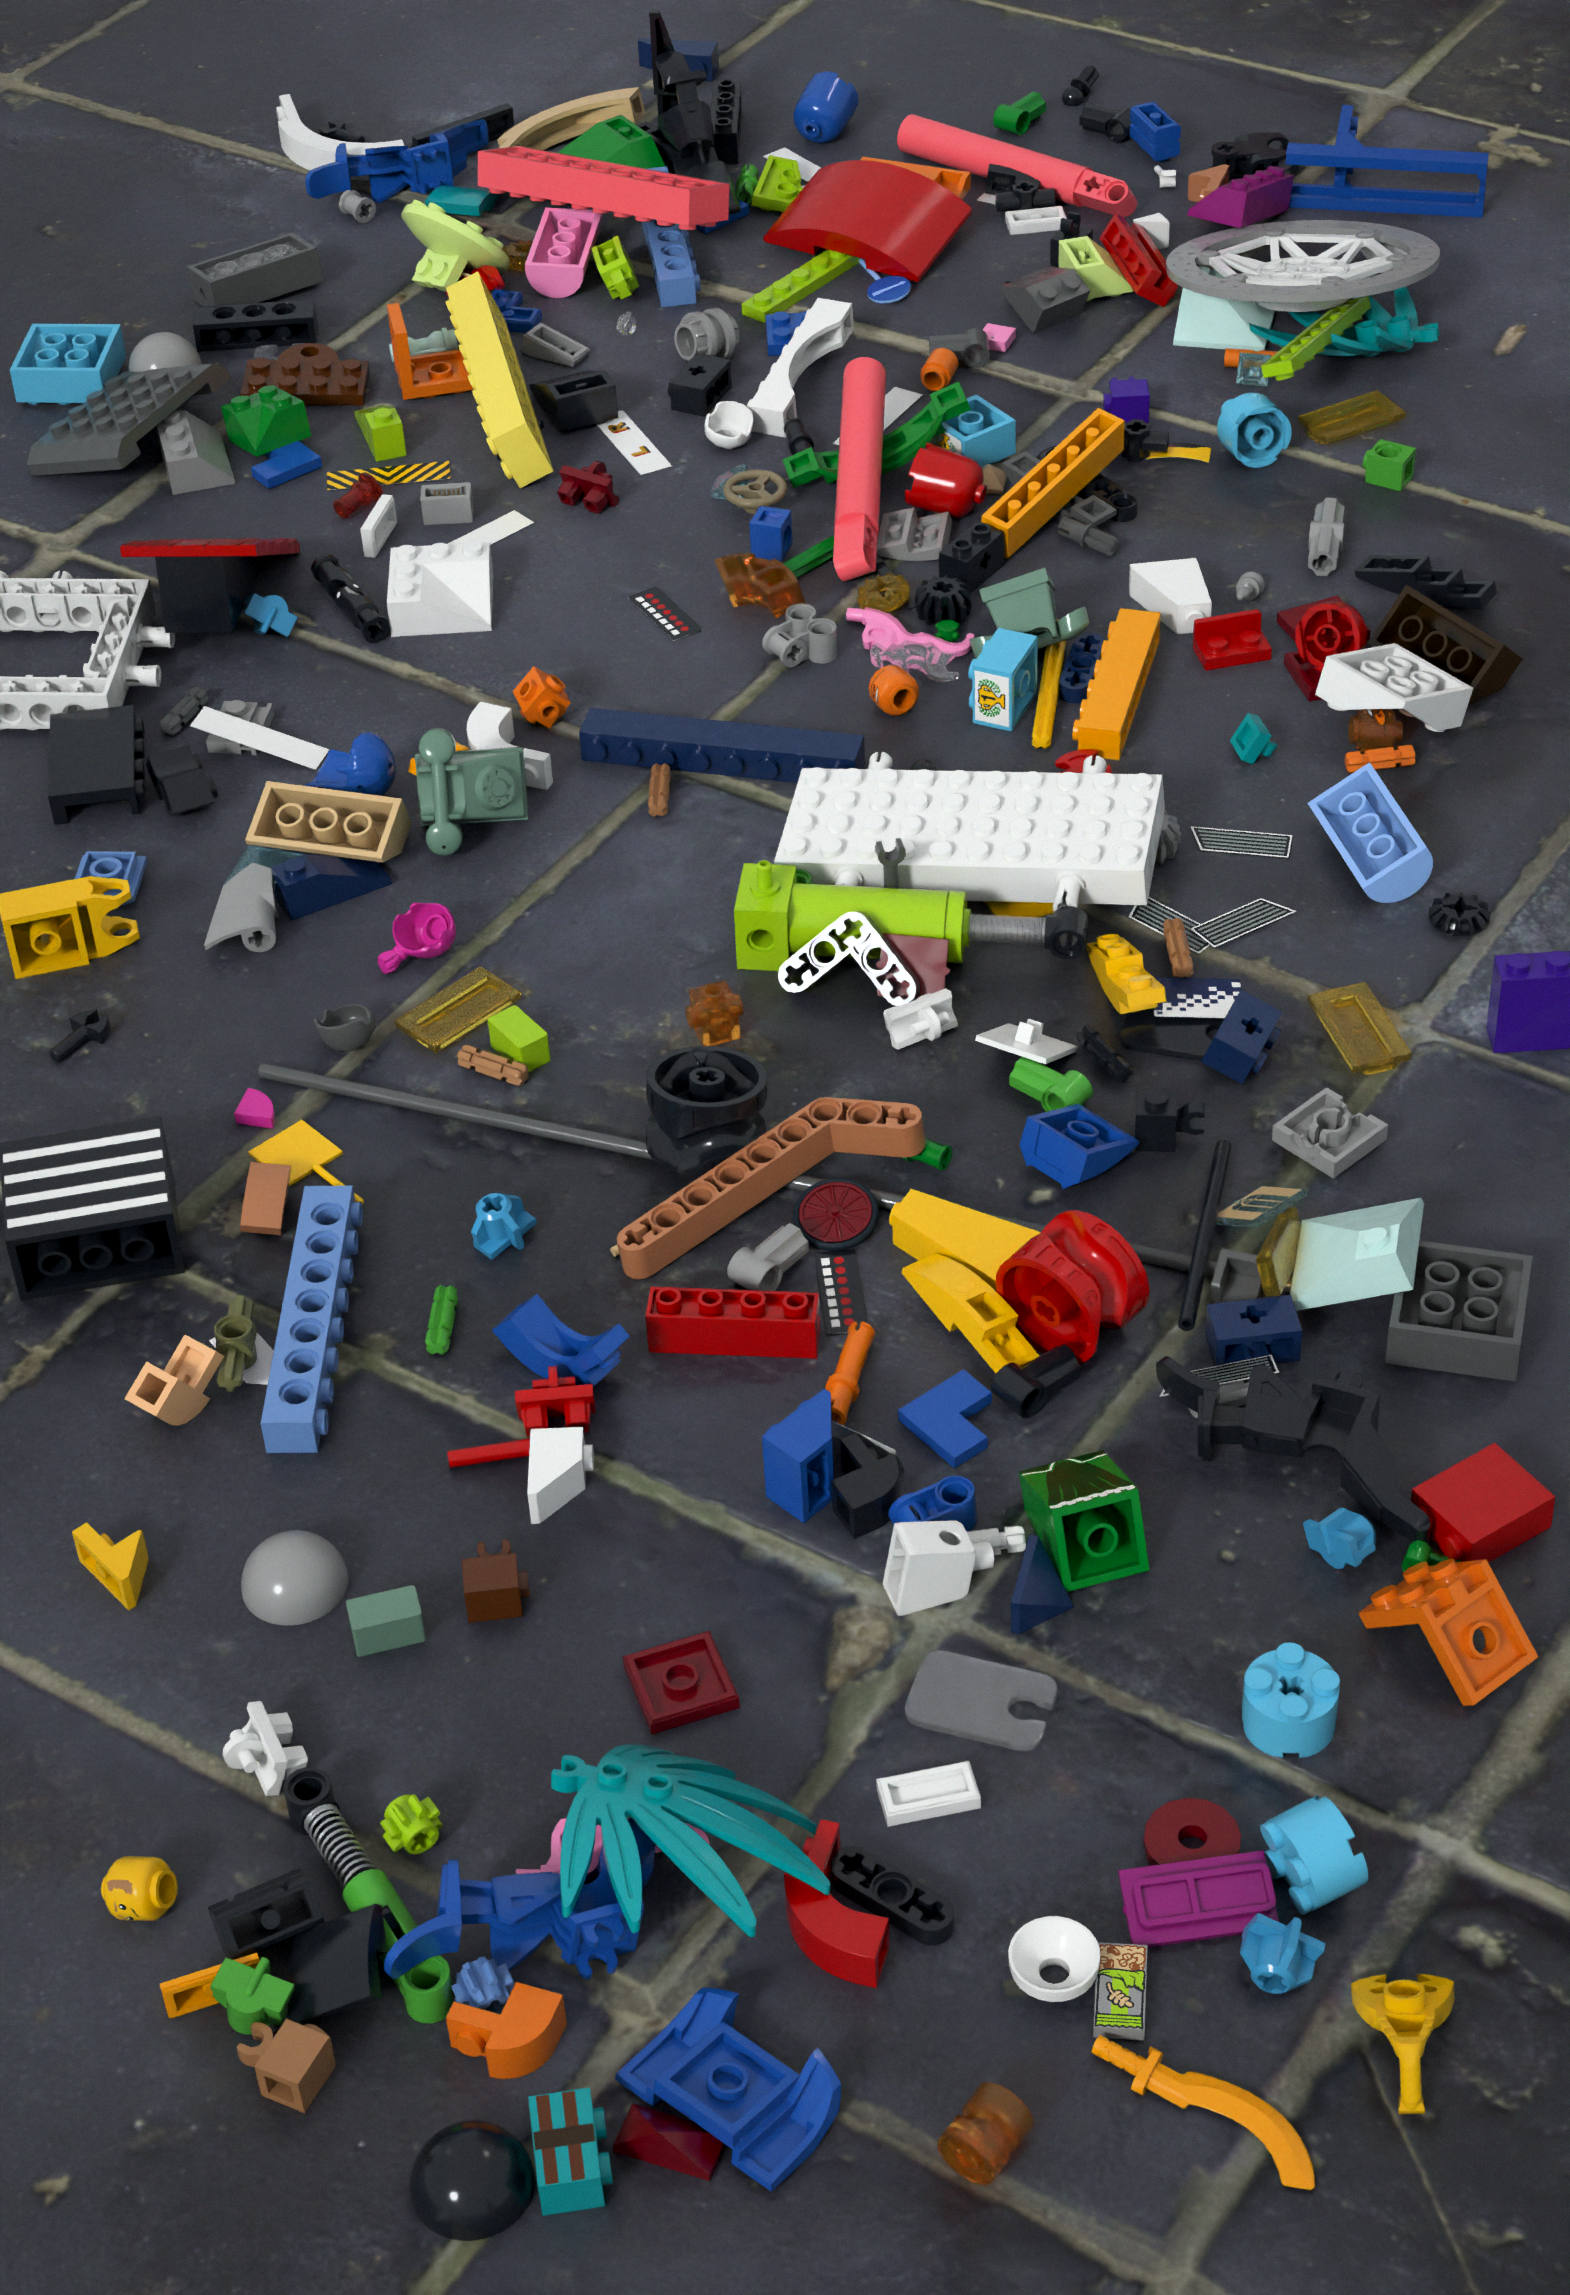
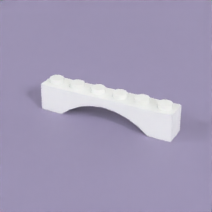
(822, 331)

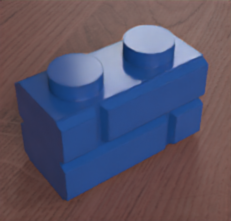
(1155, 131)

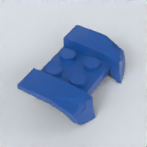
(736, 2088)

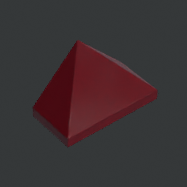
(668, 2142)

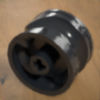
(703, 1107)

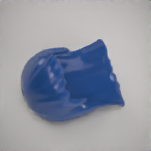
(364, 770)

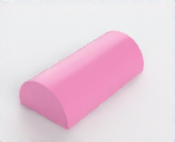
(562, 250)

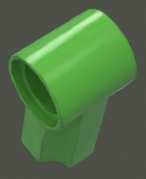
(1050, 1086)

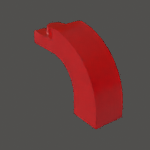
(828, 1933)

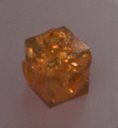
(711, 1006)

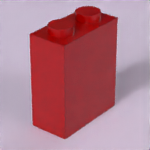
(1484, 1506)

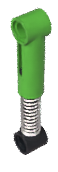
(317, 1813)

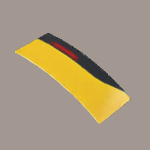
(1184, 450)

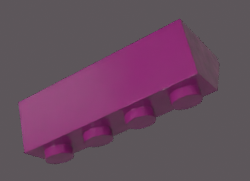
(1247, 199)

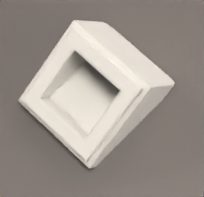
(1157, 228)

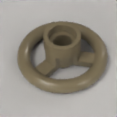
(754, 493)

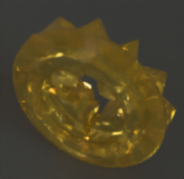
(518, 254)
(895, 596)

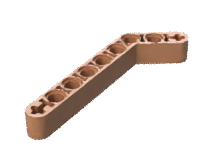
(764, 1168)

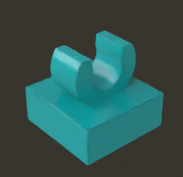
(1252, 739)

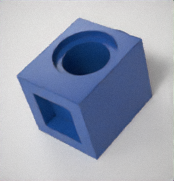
(771, 533)

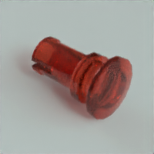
(361, 493)

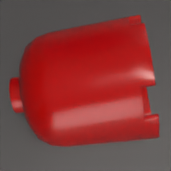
(945, 482)

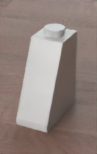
(1173, 590)

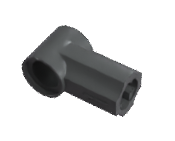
(961, 345)

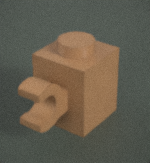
(291, 2063)

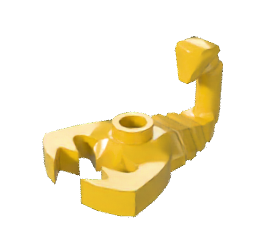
(1406, 2015)

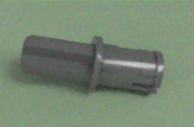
(1088, 536)

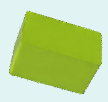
(519, 1038)

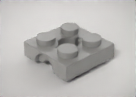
(1342, 1136)

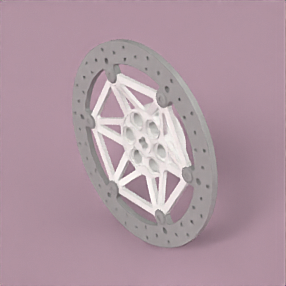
(1302, 280)

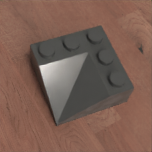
(1462, 1312)

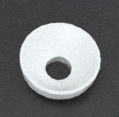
(1059, 1943)

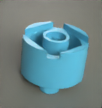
(1253, 429)
(1290, 1702)
(1313, 1853)

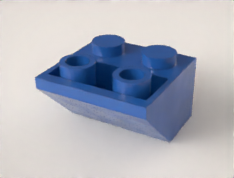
(801, 1458)

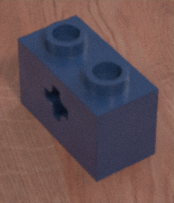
(1242, 1036)
(1253, 1330)

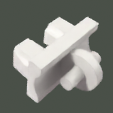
(920, 1019)
(260, 1750)

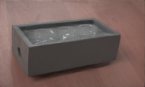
(256, 272)

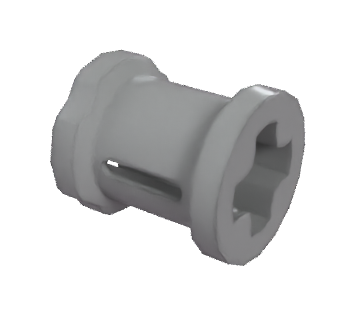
(361, 208)

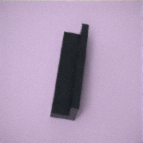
(498, 122)

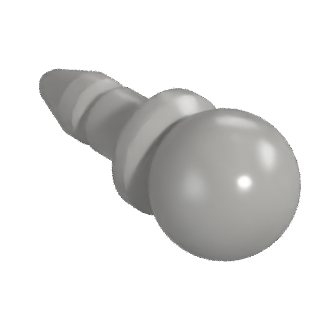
(1249, 586)

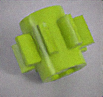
(411, 1824)

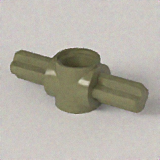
(236, 1342)

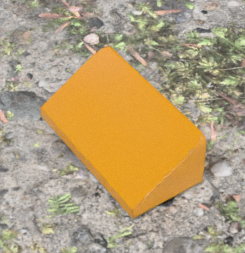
(194, 1990)

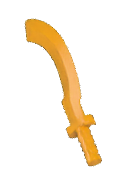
(1221, 2097)

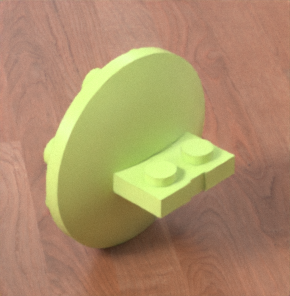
(450, 246)

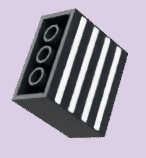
(90, 1208)

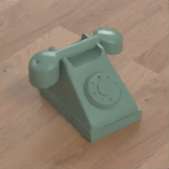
(1029, 607)
(466, 788)

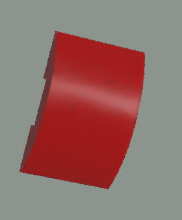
(875, 214)

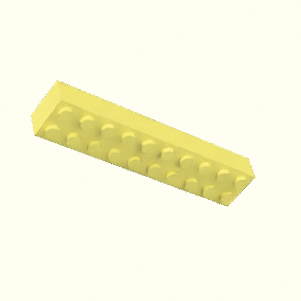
(497, 381)

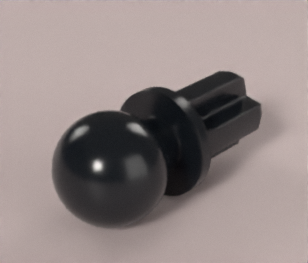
(1080, 87)

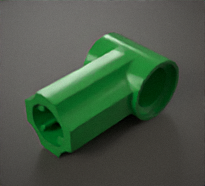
(1017, 117)

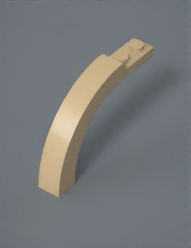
(573, 119)

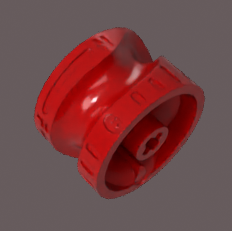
(1072, 1283)

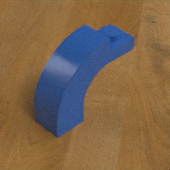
(543, 1341)

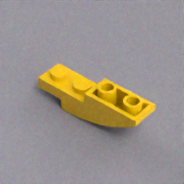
(1123, 975)
(973, 1306)

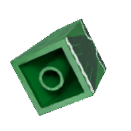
(1086, 1519)

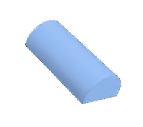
(1374, 836)

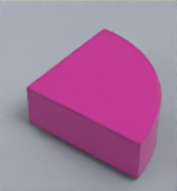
(255, 1110)

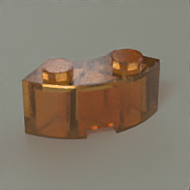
(759, 582)

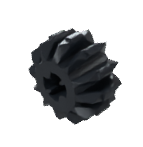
(943, 600)

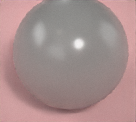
(163, 351)
(293, 1578)

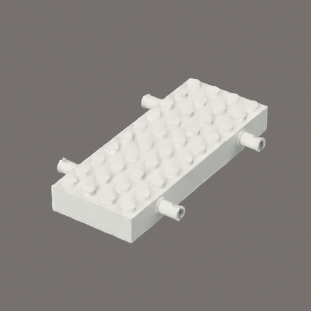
(981, 831)

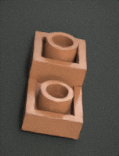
(265, 1198)

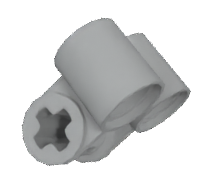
(802, 637)

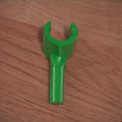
(1421, 1552)

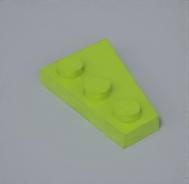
(777, 184)

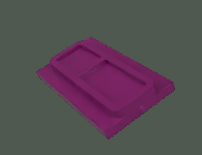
(1196, 1898)

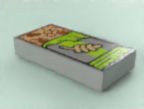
(1121, 1991)

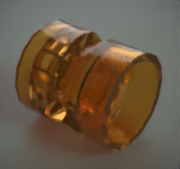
(985, 2134)

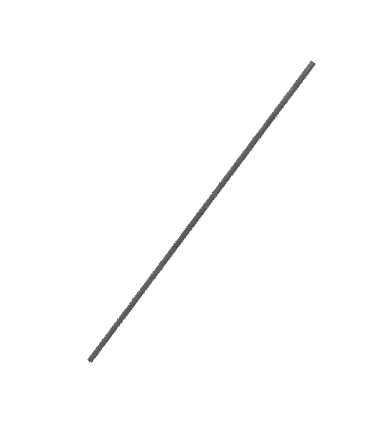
(607, 1142)

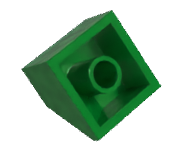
(265, 420)

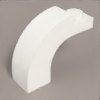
(492, 728)

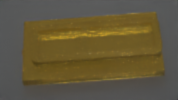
(1350, 417)
(457, 1009)
(1360, 1028)

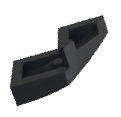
(1002, 178)

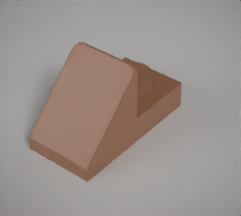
(1206, 181)

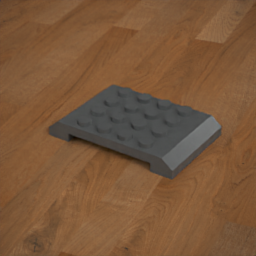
(112, 420)

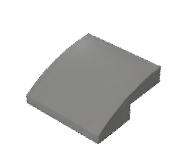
(913, 538)

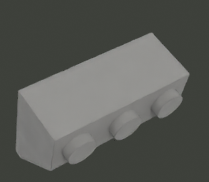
(192, 453)

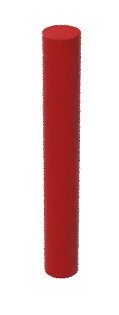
(488, 1453)

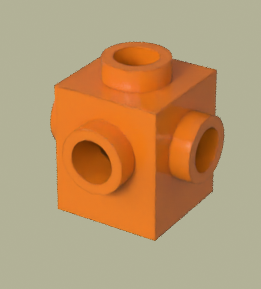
(541, 697)

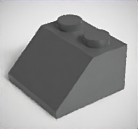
(1047, 297)

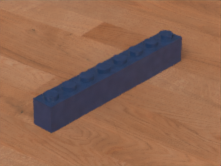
(714, 745)

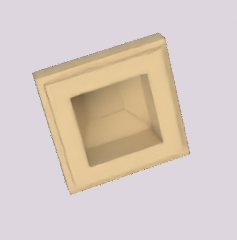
(994, 479)

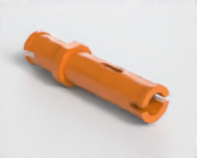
(844, 1382)

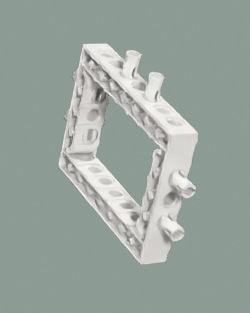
(113, 607)

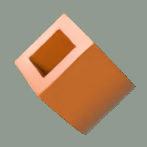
(517, 2038)

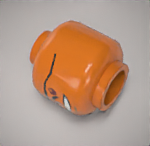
(893, 690)

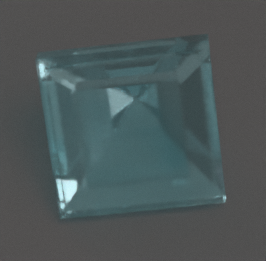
(1250, 369)

